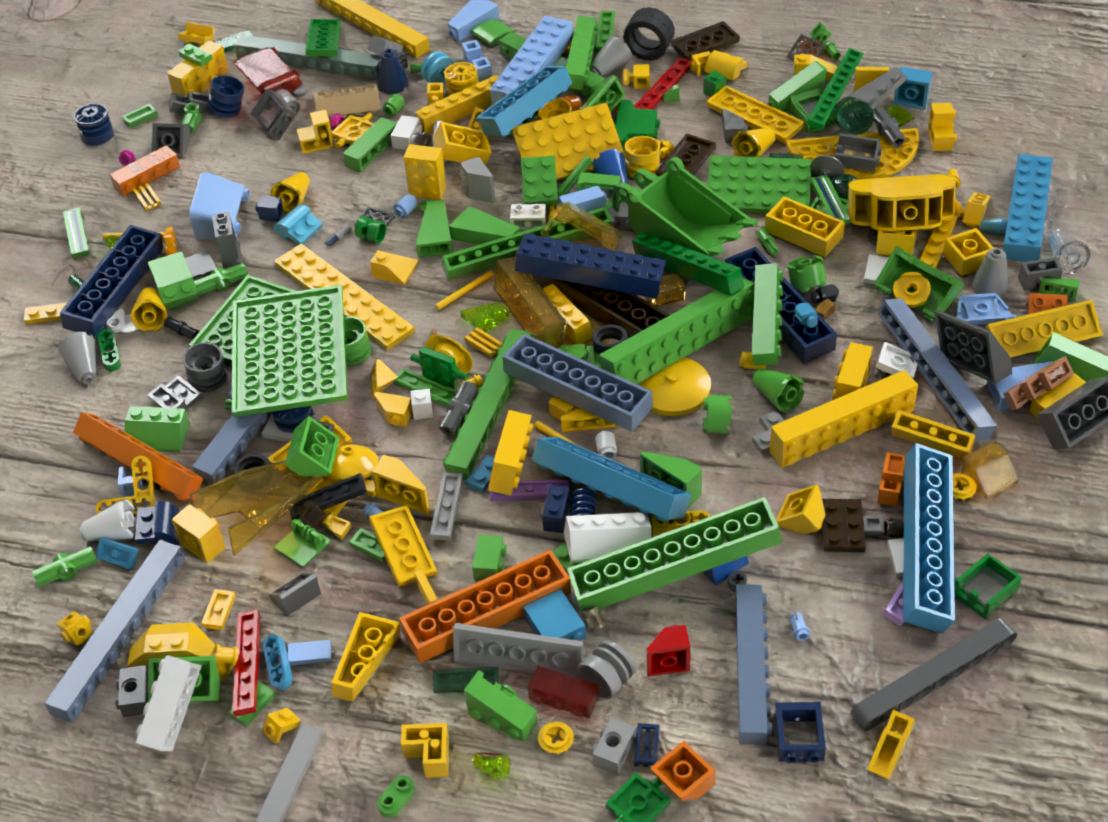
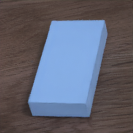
(310, 652)

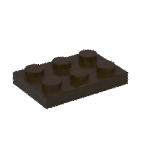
(843, 526)

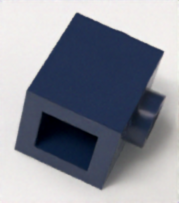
(269, 208)

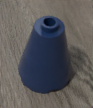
(391, 73)

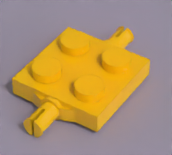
(351, 129)

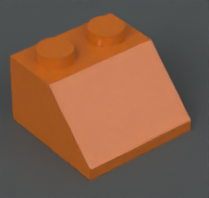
(685, 772)

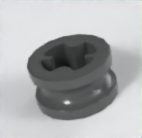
(736, 575)

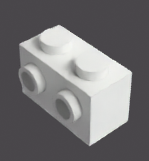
(528, 215)

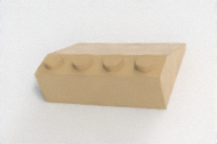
(348, 100)

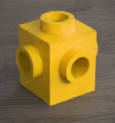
(75, 628)

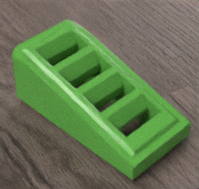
(1069, 286)

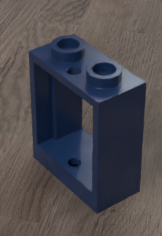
(799, 713)

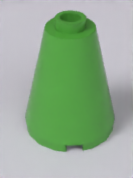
(780, 388)

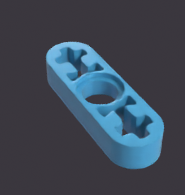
(283, 668)

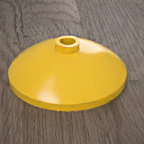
(352, 460)

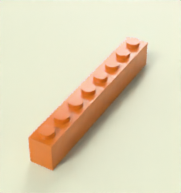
(124, 447)

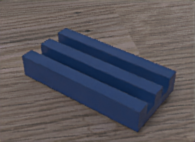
(645, 761)

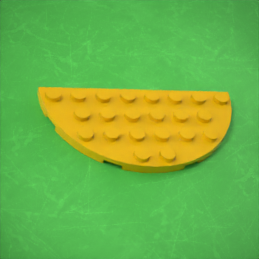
(891, 159)

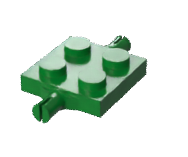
(439, 367)
(638, 800)

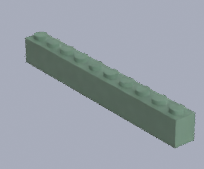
(294, 54)

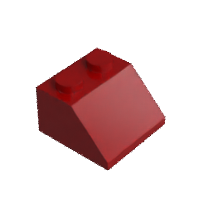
(669, 652)

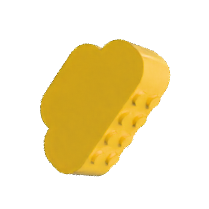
(902, 202)

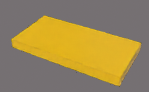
(402, 545)

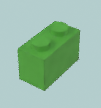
(488, 556)

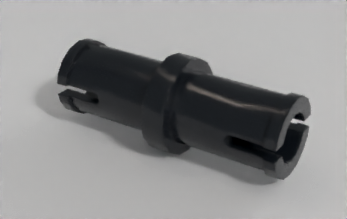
(181, 328)

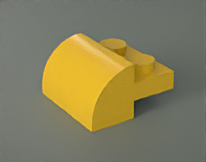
(725, 64)

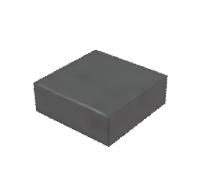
(873, 526)

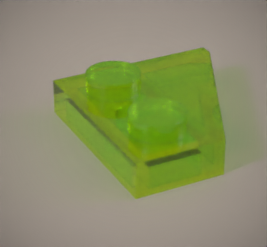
(485, 316)

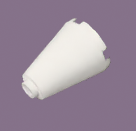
(112, 523)

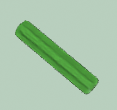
(574, 176)

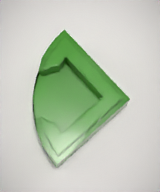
(672, 95)

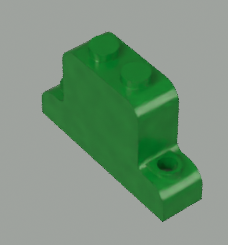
(636, 122)

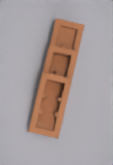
(1038, 383)

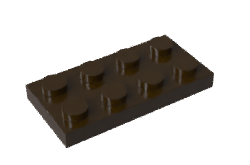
(705, 39)
(691, 151)

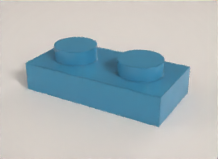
(481, 475)
(116, 553)

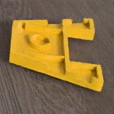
(336, 525)

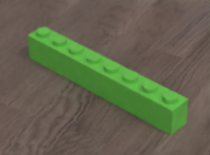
(511, 43)
(581, 51)

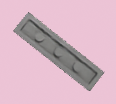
(446, 506)

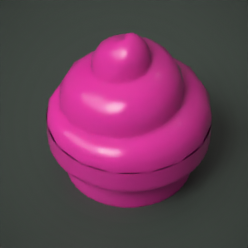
(336, 120)
(126, 157)

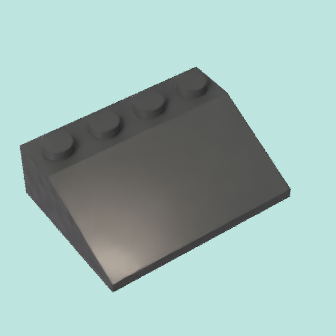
(972, 348)

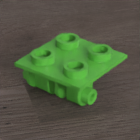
(302, 543)

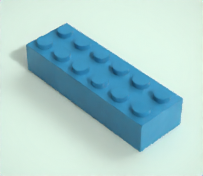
(524, 101)

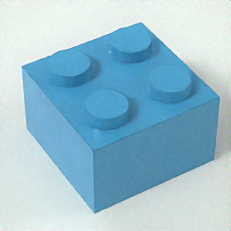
(915, 90)

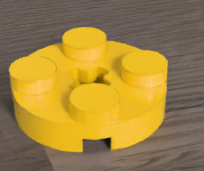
(915, 280)

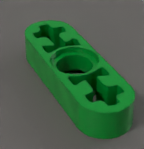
(106, 356)

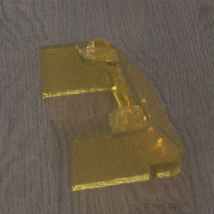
(578, 217)

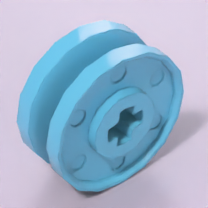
(434, 67)

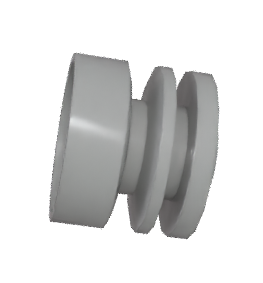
(607, 667)

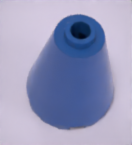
(611, 163)

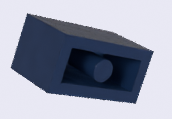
(556, 508)

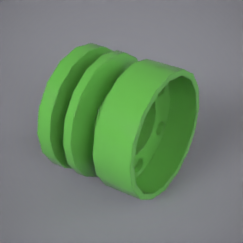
(356, 341)

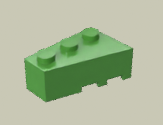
(498, 709)

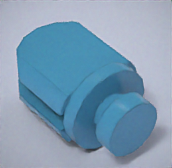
(806, 315)

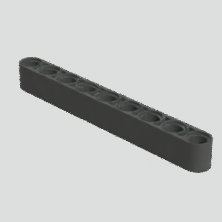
(933, 674)

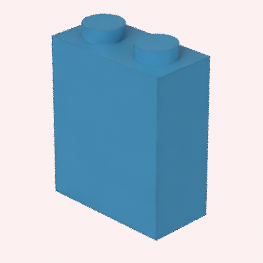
(554, 617)

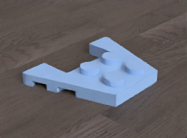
(982, 309)

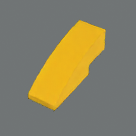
(891, 744)

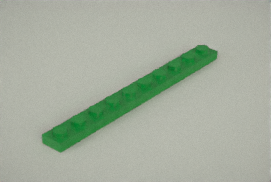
(834, 89)

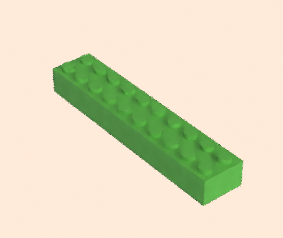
(679, 334)
(675, 555)

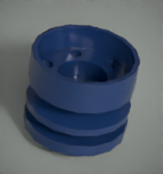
(225, 96)
(93, 124)

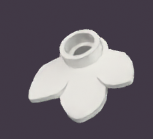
(120, 322)

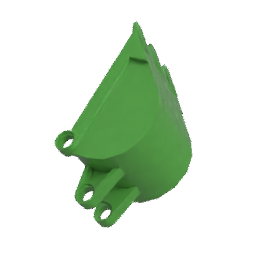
(682, 210)

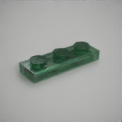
(457, 679)

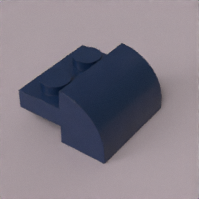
(156, 523)

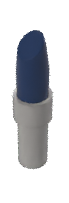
(338, 235)

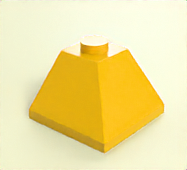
(392, 267)
(802, 511)

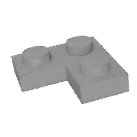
(762, 440)

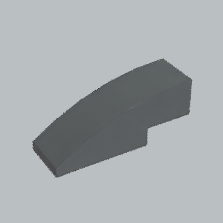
(177, 102)

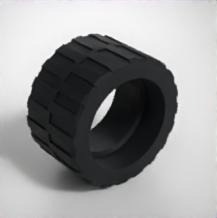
(655, 21)

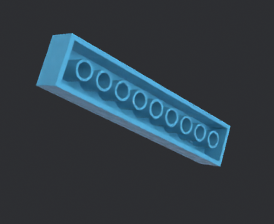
(928, 539)

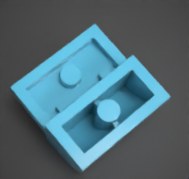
(298, 225)

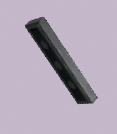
(331, 495)

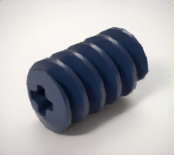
(583, 502)

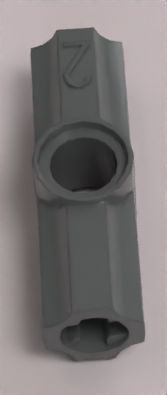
(888, 127)
(458, 408)

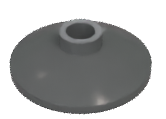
(827, 166)

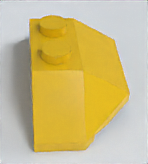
(169, 640)

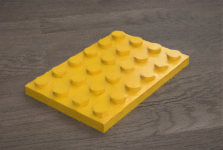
(569, 138)

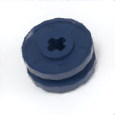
(289, 419)

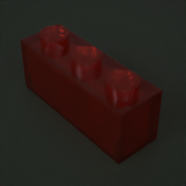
(563, 692)

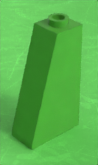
(806, 80)
(480, 227)
(434, 231)
(1083, 360)

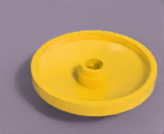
(678, 388)

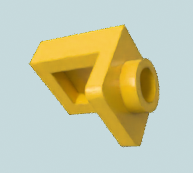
(278, 723)

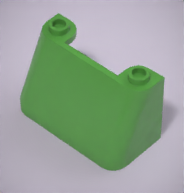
(943, 287)

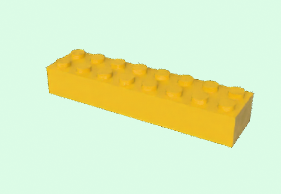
(842, 418)

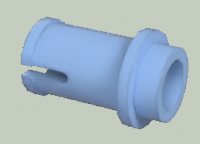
(371, 509)
(800, 631)

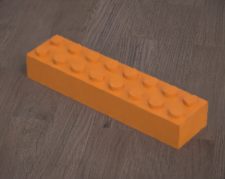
(483, 604)

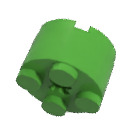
(806, 273)
(718, 414)

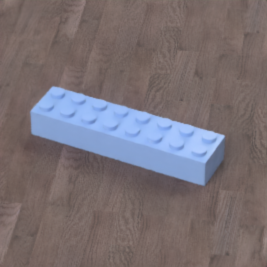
(539, 50)

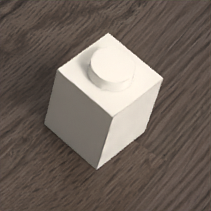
(421, 404)

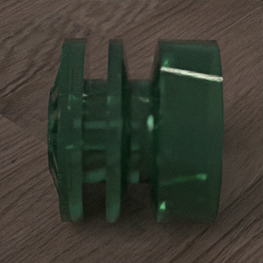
(857, 123)

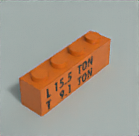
(144, 170)

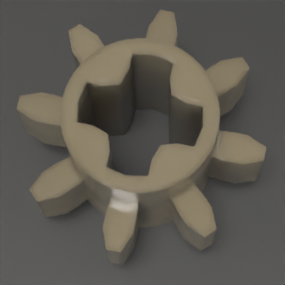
(594, 618)

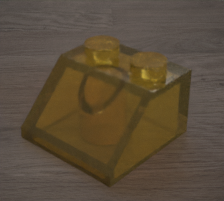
(990, 469)

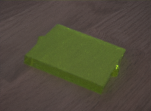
(899, 114)

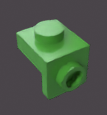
(820, 32)

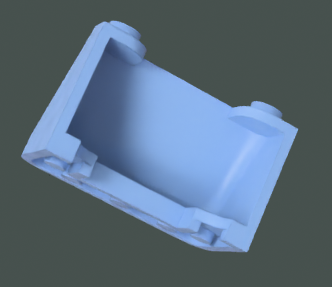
(213, 197)

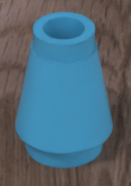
(994, 226)

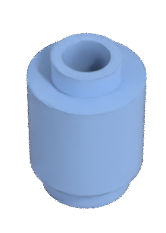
(405, 206)

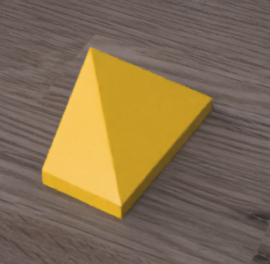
(380, 377)

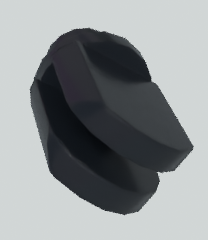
(824, 292)

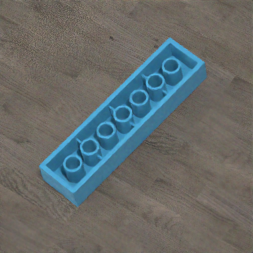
(1028, 208)
(611, 478)

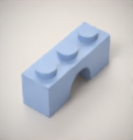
(473, 54)

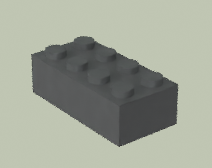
(1076, 414)

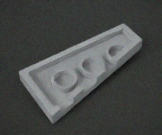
(880, 88)

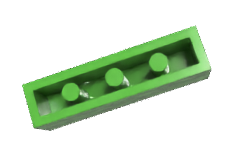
(369, 145)

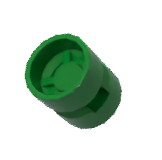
(370, 229)

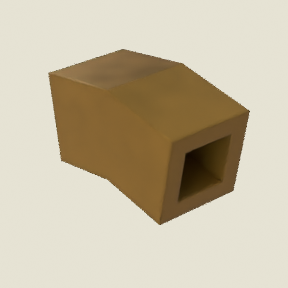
(825, 308)

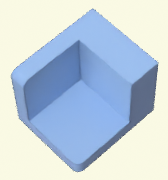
(126, 483)

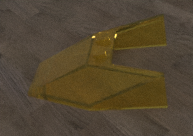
(256, 493)

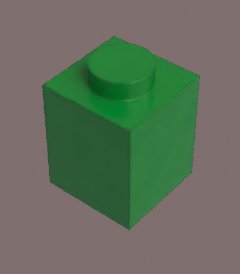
(713, 83)

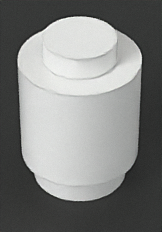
(606, 444)

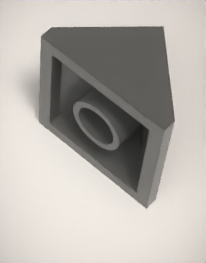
(296, 593)

